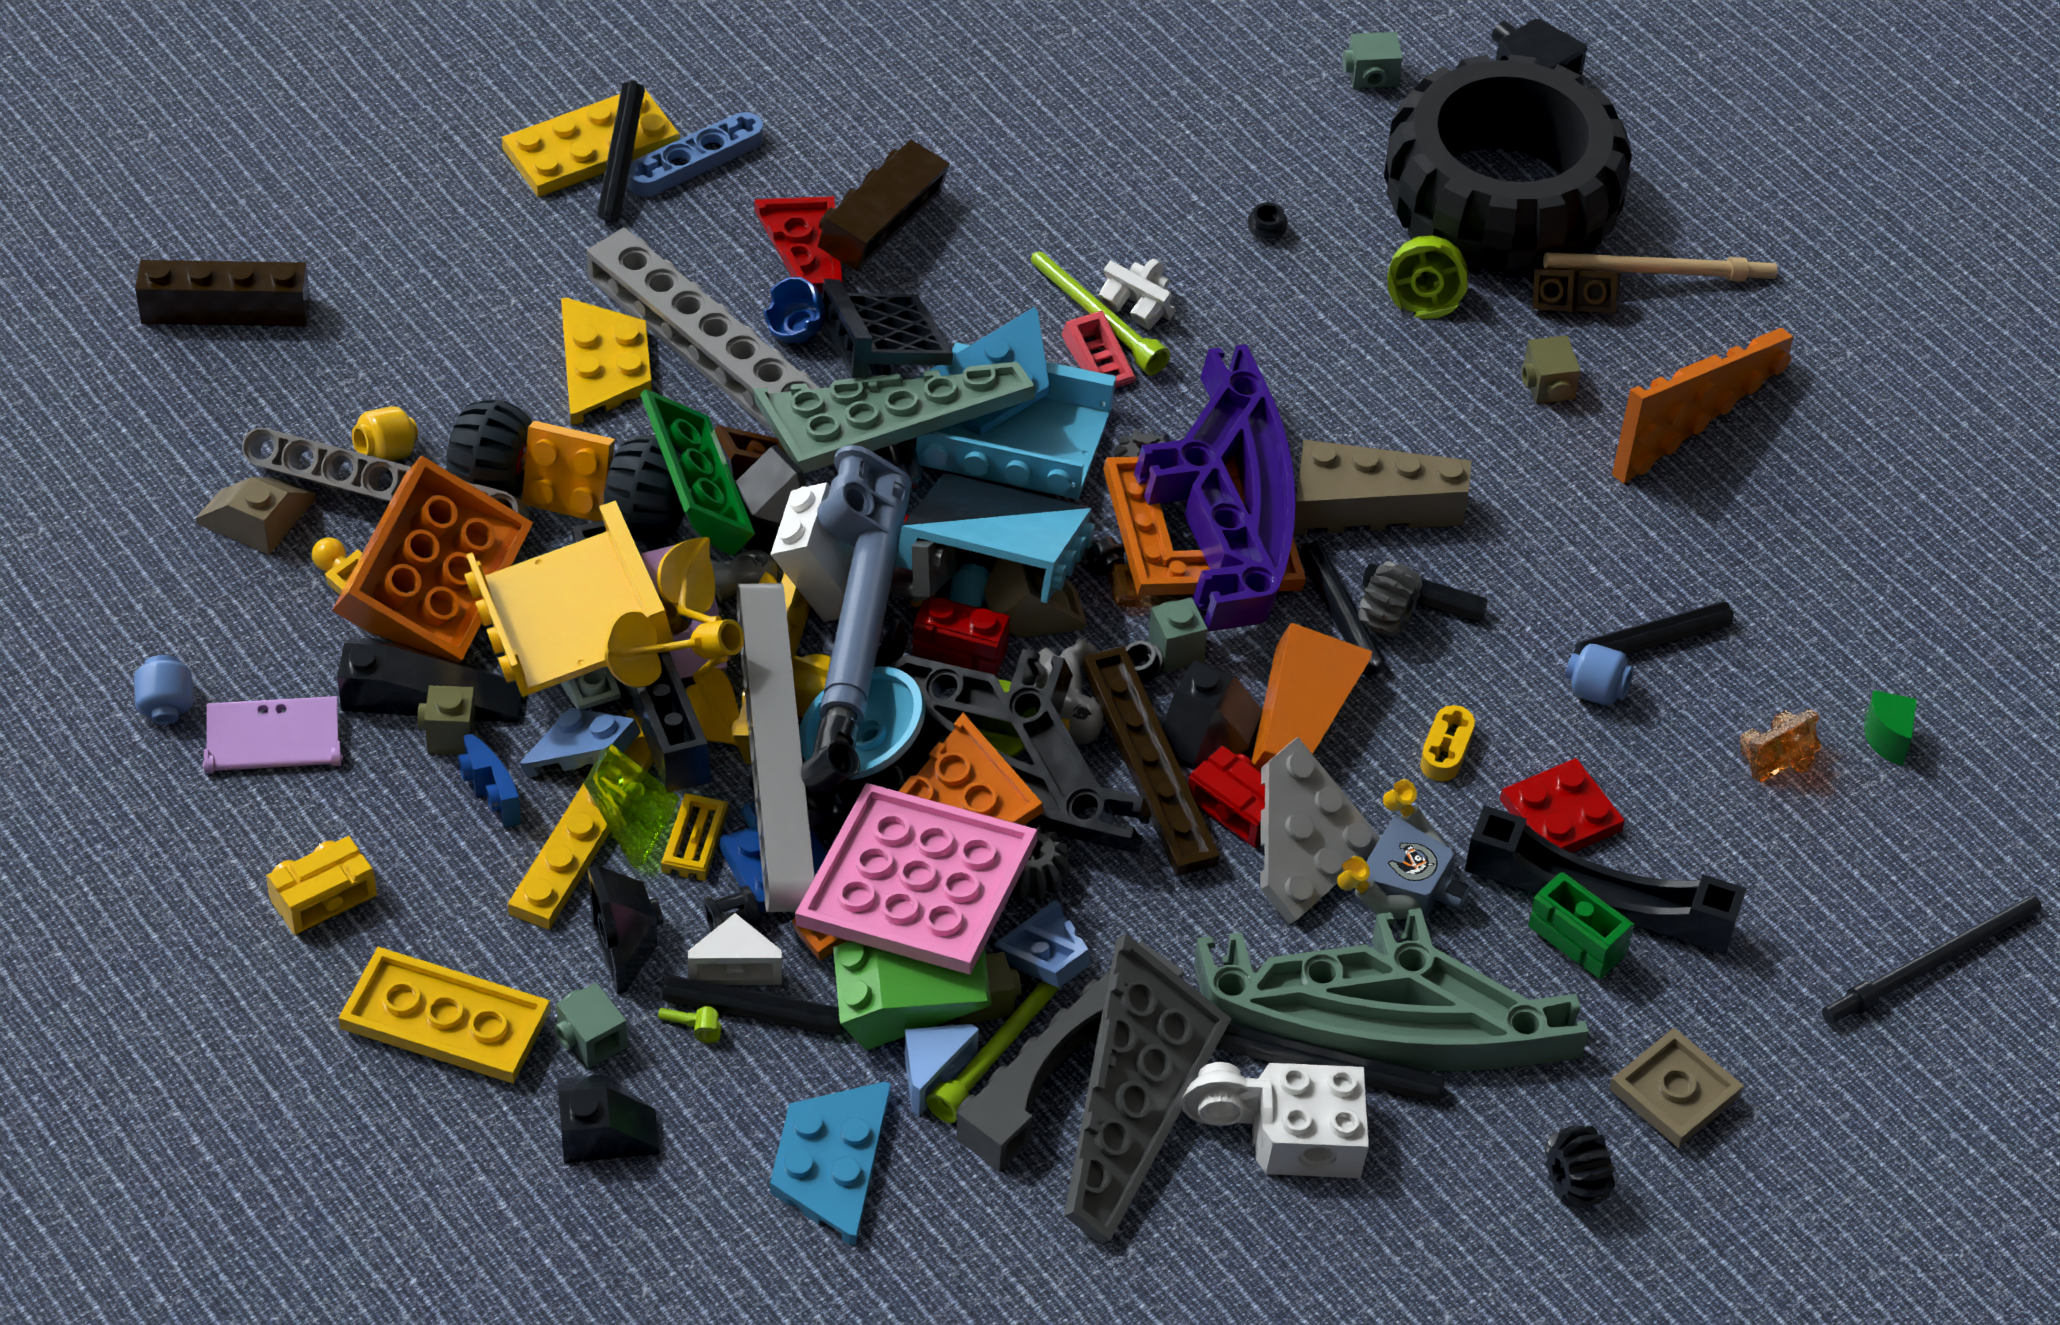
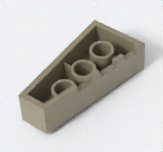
(1377, 488)

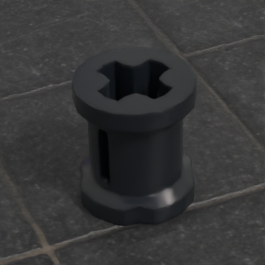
(743, 900)

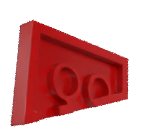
(796, 233)

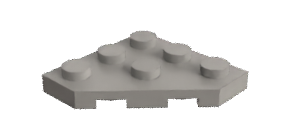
(1306, 831)

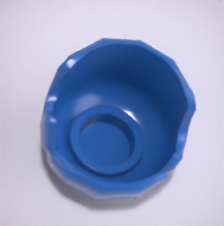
(795, 310)

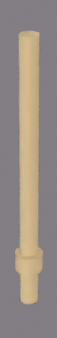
(1733, 269)

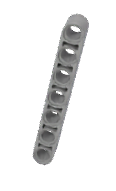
(328, 460)

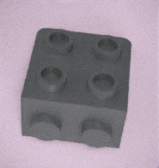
(931, 568)

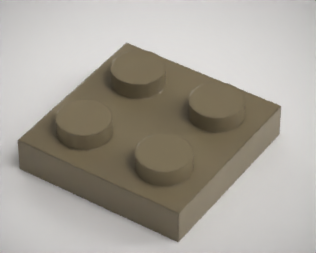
(1676, 1087)

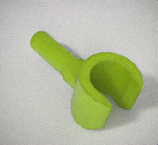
(705, 1022)

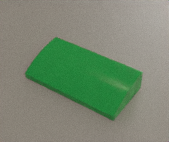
(709, 488)

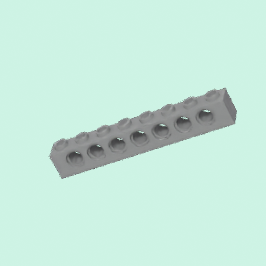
(690, 321)

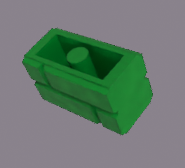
(1581, 925)

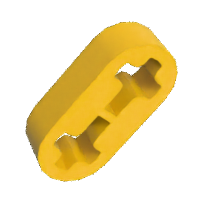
(1454, 745)

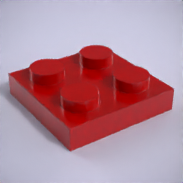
(1564, 806)

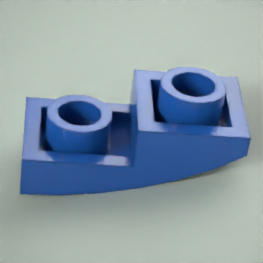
(490, 779)

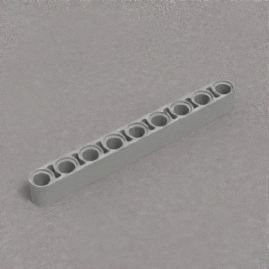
(775, 746)

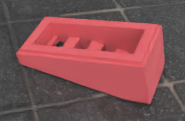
(1097, 325)

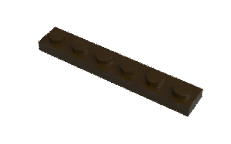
(1150, 761)

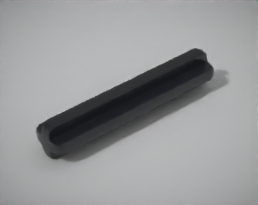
(1443, 597)

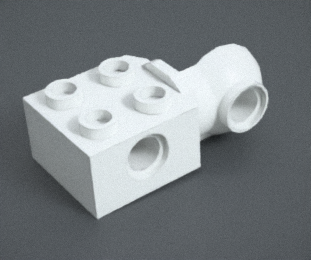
(1300, 1114)

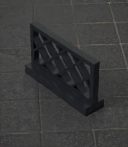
(881, 329)

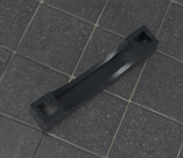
(1690, 910)

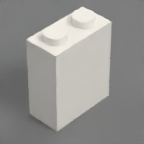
(812, 555)

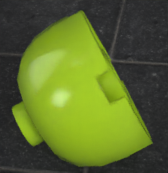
(1427, 277)

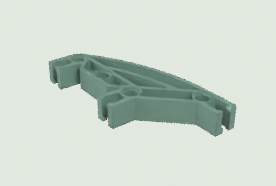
(1392, 1003)

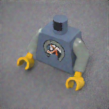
(1407, 865)

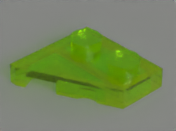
(630, 803)

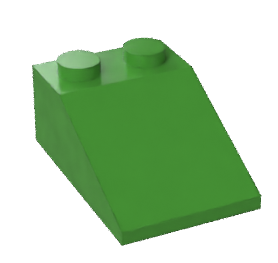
(891, 993)

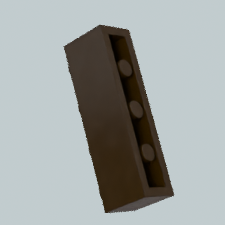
(882, 204)
(223, 293)

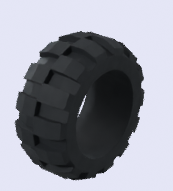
(1519, 110)

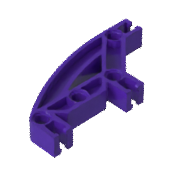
(1241, 542)

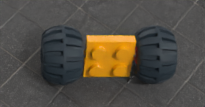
(565, 468)

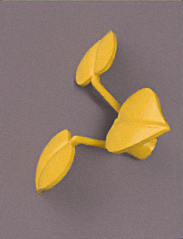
(631, 649)

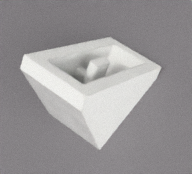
(736, 956)

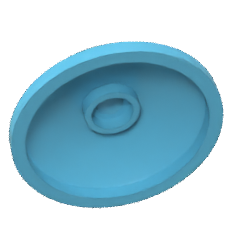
(889, 726)

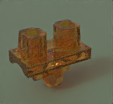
(1787, 744)

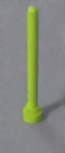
(1148, 353)
(949, 1095)

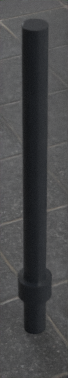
(1867, 994)

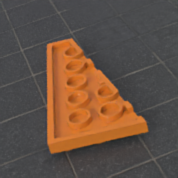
(1675, 409)
(961, 774)

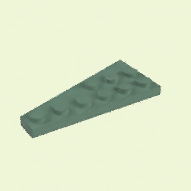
(885, 409)

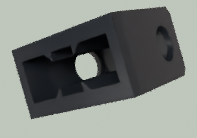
(1542, 42)

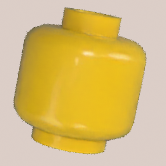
(385, 434)

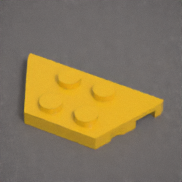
(603, 357)

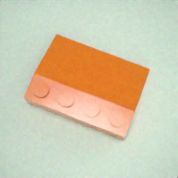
(415, 563)

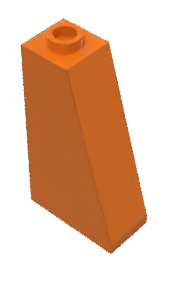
(1305, 689)

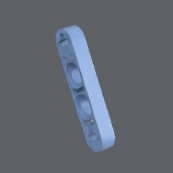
(655, 173)

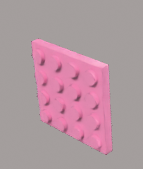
(917, 878)

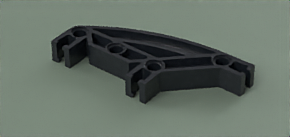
(1059, 770)

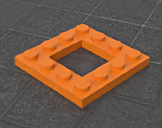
(1147, 542)

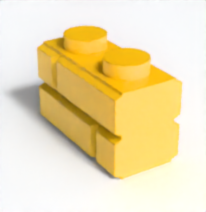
(321, 884)

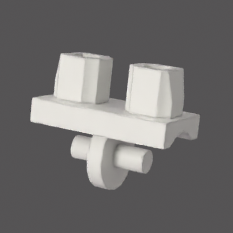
(1141, 285)

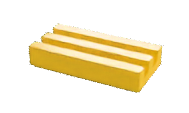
(687, 864)

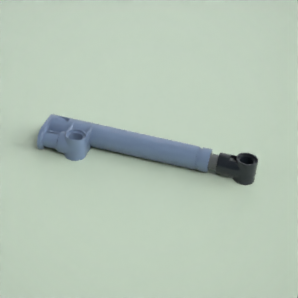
(867, 513)

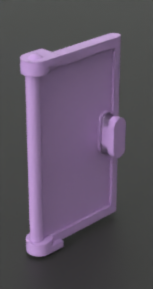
(250, 740)

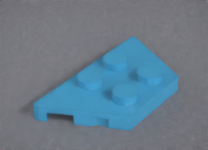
(1013, 342)
(831, 1155)

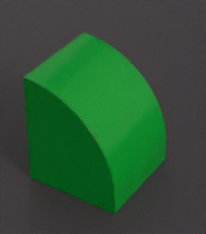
(1890, 725)

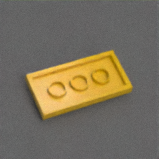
(579, 143)
(445, 1014)

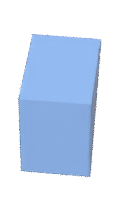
(935, 1057)

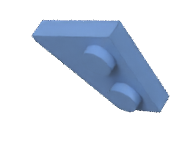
(579, 739)
(1046, 947)

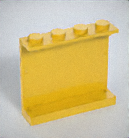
(559, 606)

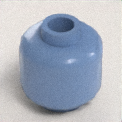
(1599, 674)
(163, 689)

